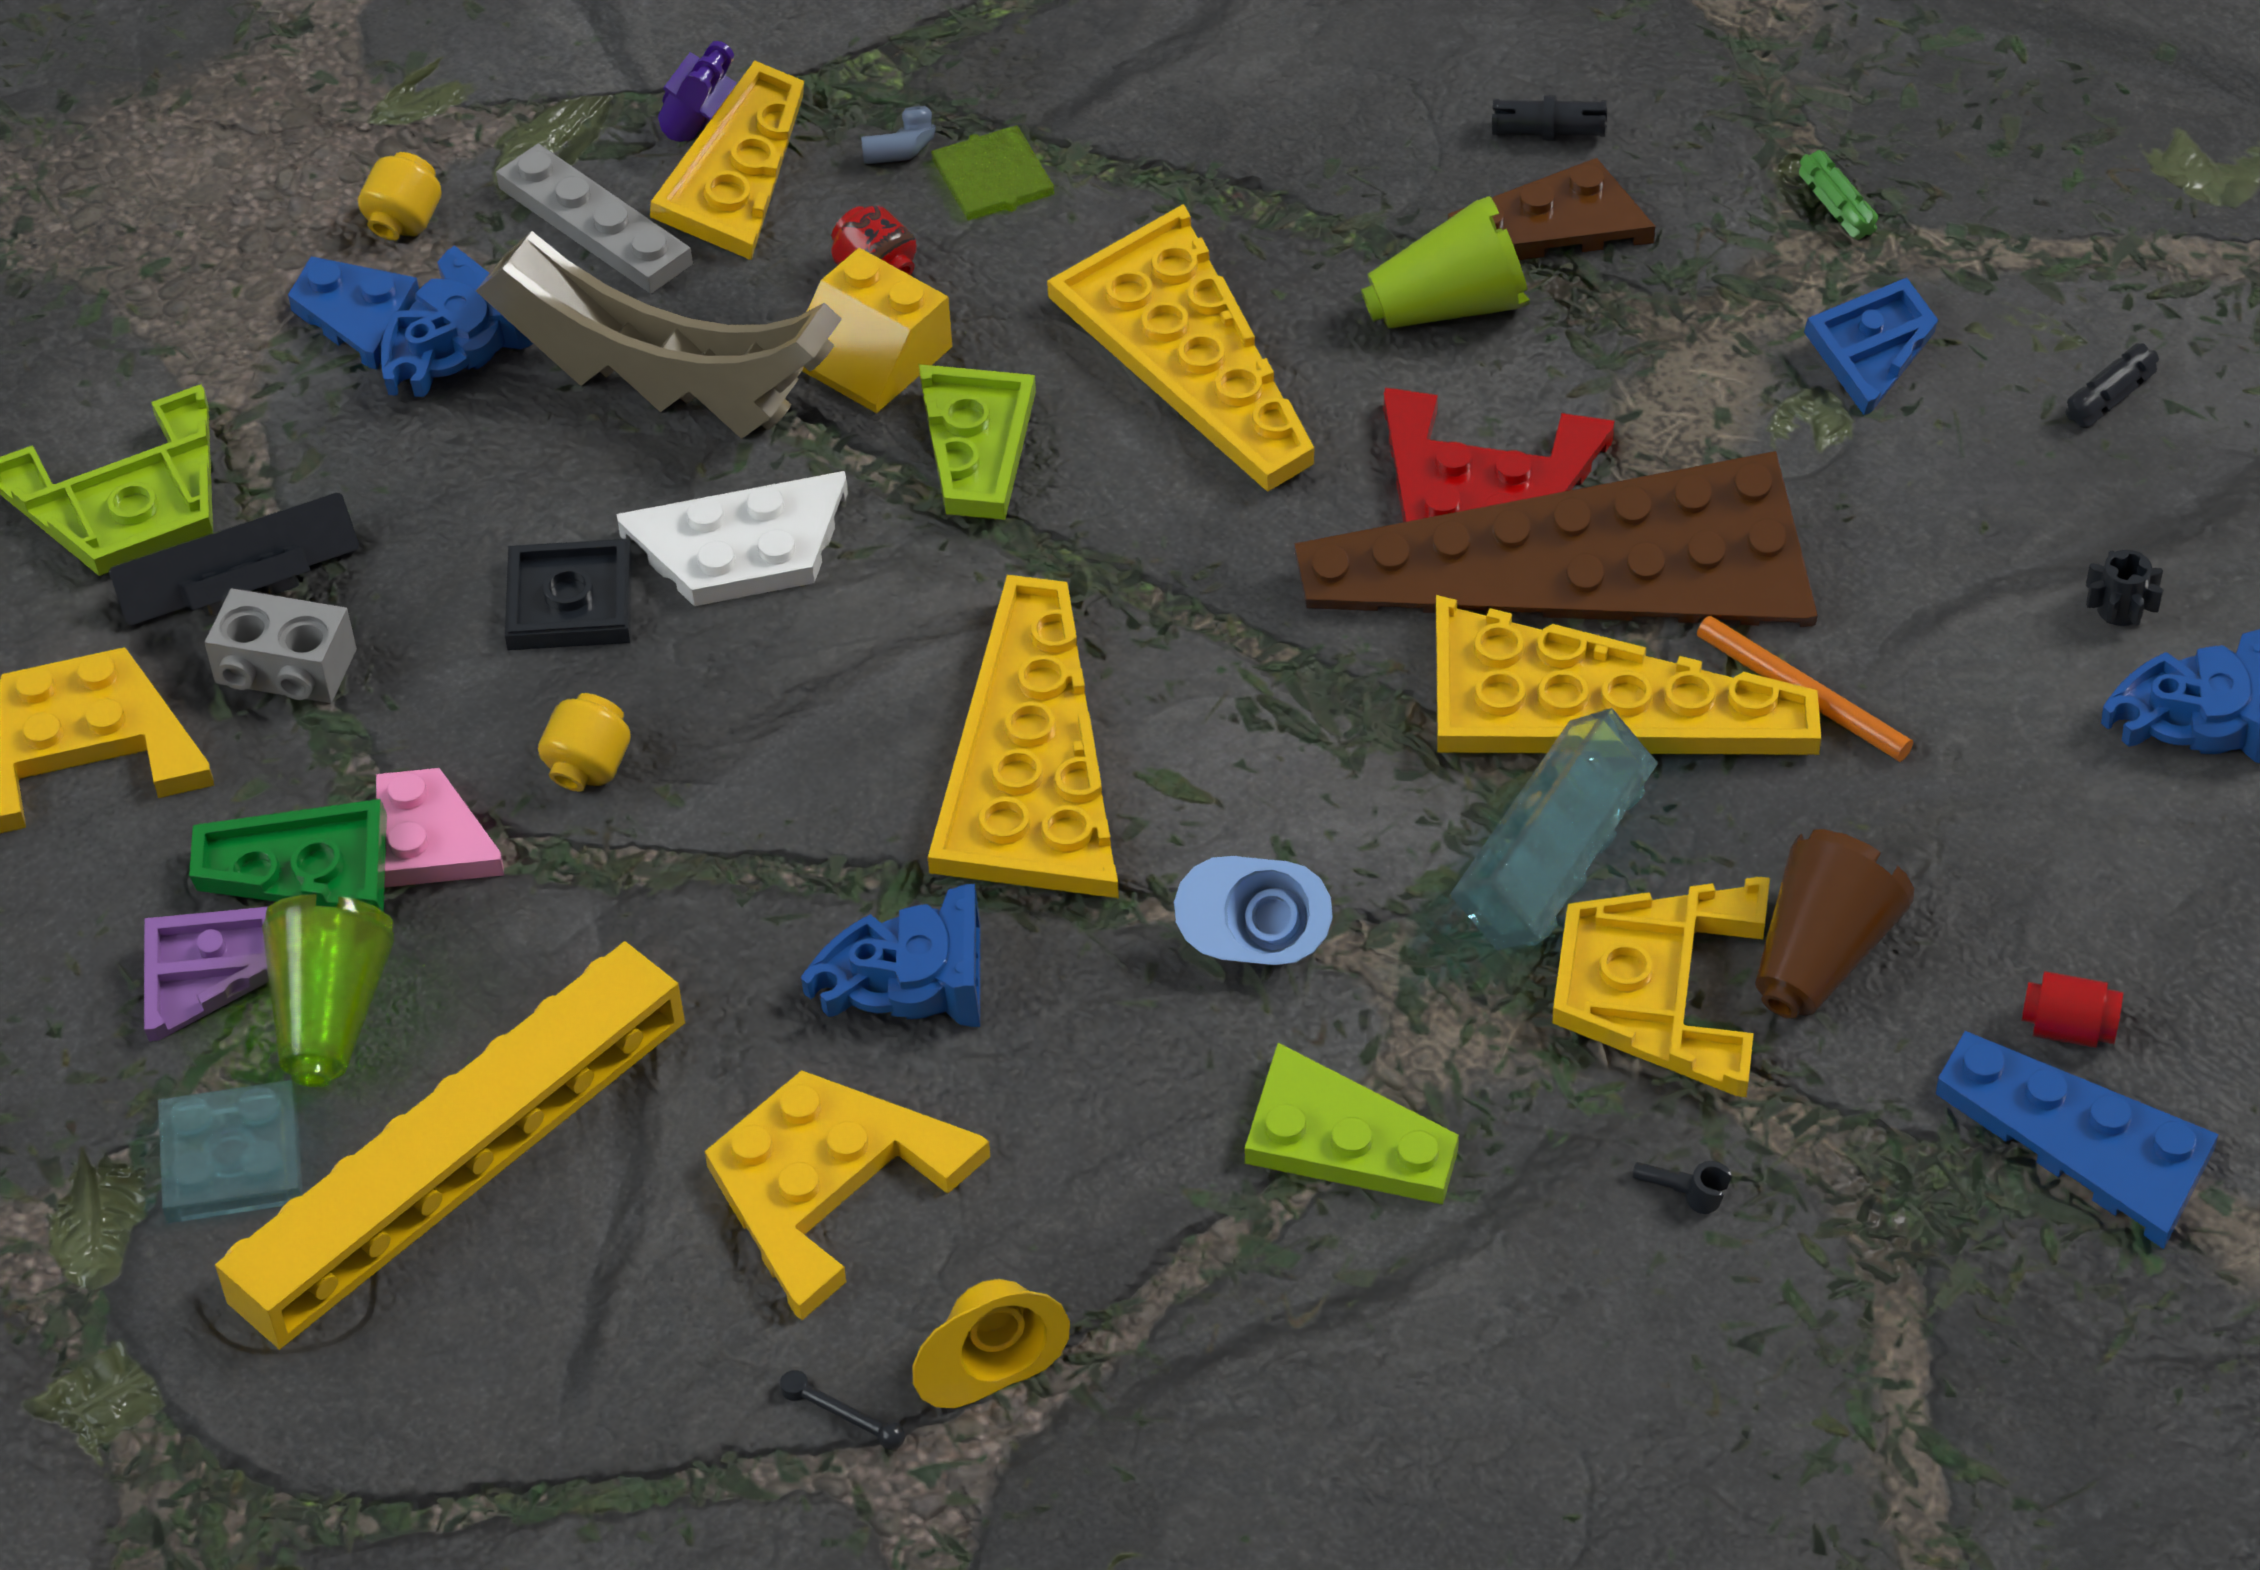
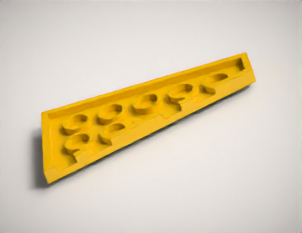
(1027, 770)

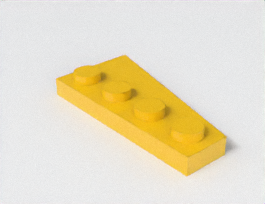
(733, 165)

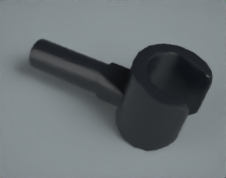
(1698, 1196)

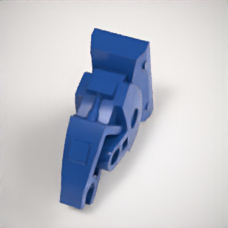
(445, 328)
(2194, 701)
(907, 965)

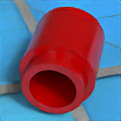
(2073, 1009)

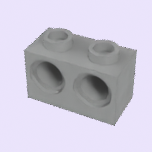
(280, 645)

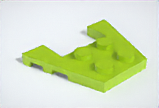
(131, 503)

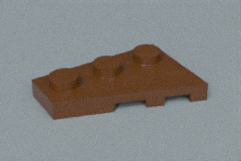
(1569, 209)

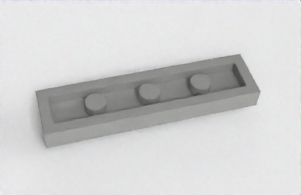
(594, 218)

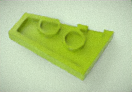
(976, 435)
(1346, 1134)

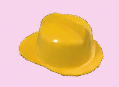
(989, 1342)

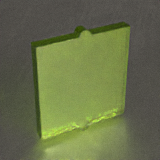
(992, 172)

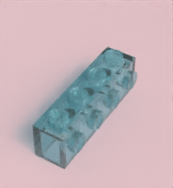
(1555, 830)

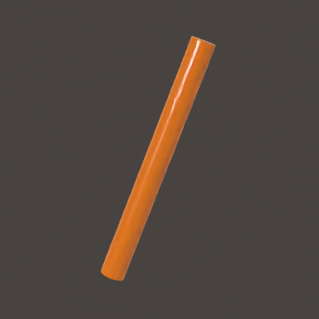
(1830, 703)

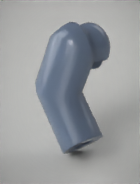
(905, 142)

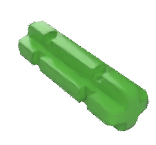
(1838, 194)

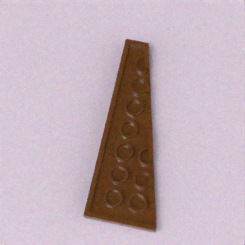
(1641, 546)

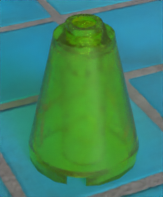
(322, 980)

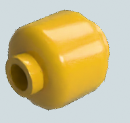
(399, 196)
(584, 742)

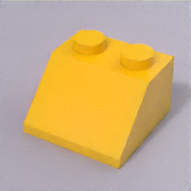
(884, 329)

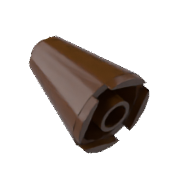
(1826, 919)

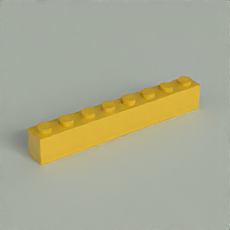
(449, 1144)

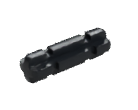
(2112, 385)

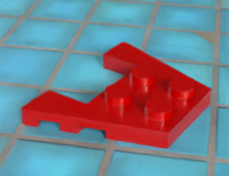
(1458, 477)

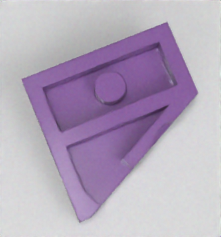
(199, 965)

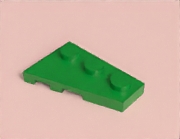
(295, 854)

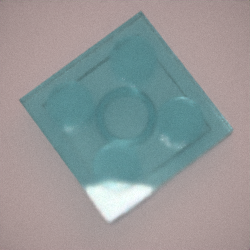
(229, 1151)

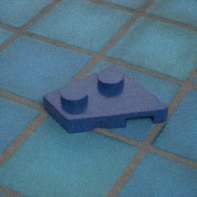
(351, 303)
(1872, 339)

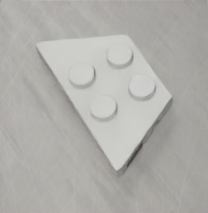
(740, 539)

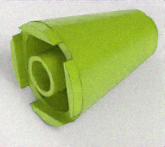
(1449, 273)

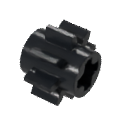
(2124, 587)

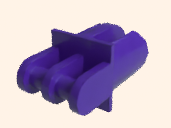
(696, 92)

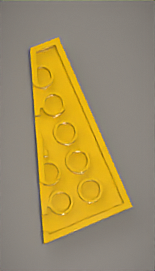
(1185, 337)
(1521, 685)

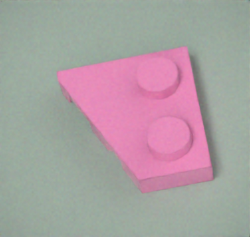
(432, 831)

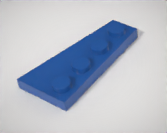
(2105, 1141)

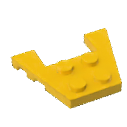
(88, 714)
(1630, 970)
(810, 1153)

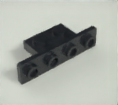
(242, 557)

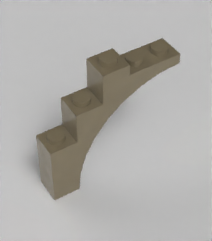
(593, 328)

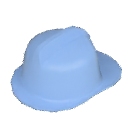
(1253, 910)

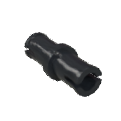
(1549, 117)

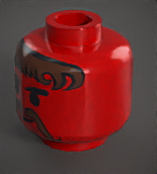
(877, 233)

